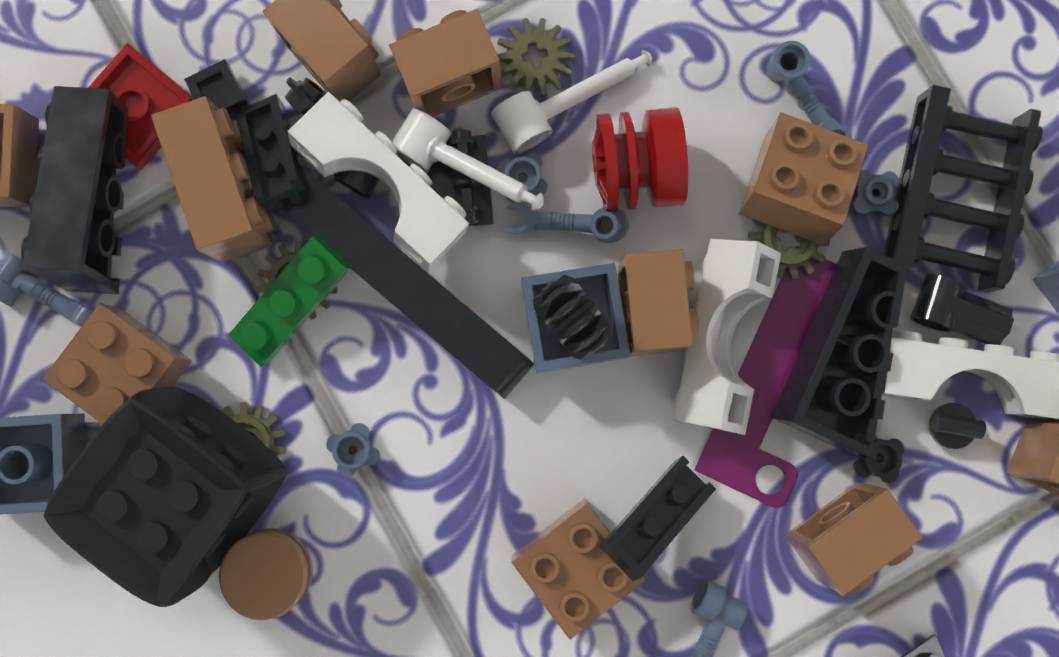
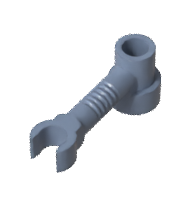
(797, 59)
(573, 222)
(16, 279)
(720, 611)

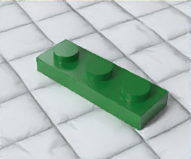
(290, 300)

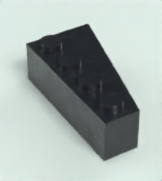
(78, 191)
(845, 355)

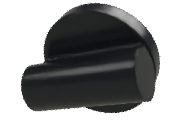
(955, 426)

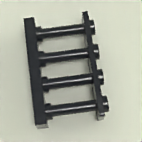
(926, 159)

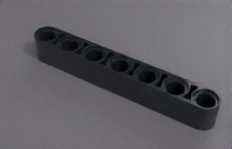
(410, 288)

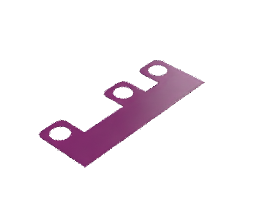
(766, 368)

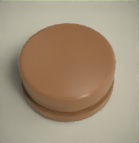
(265, 574)

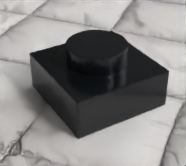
(219, 85)

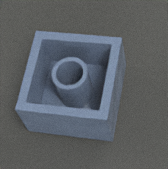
(603, 289)
(36, 457)

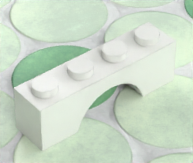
(337, 141)
(732, 282)
(1024, 384)

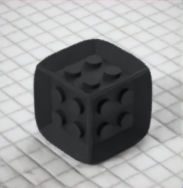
(164, 494)

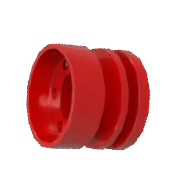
(641, 159)

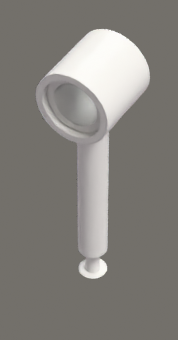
(525, 120)
(424, 141)

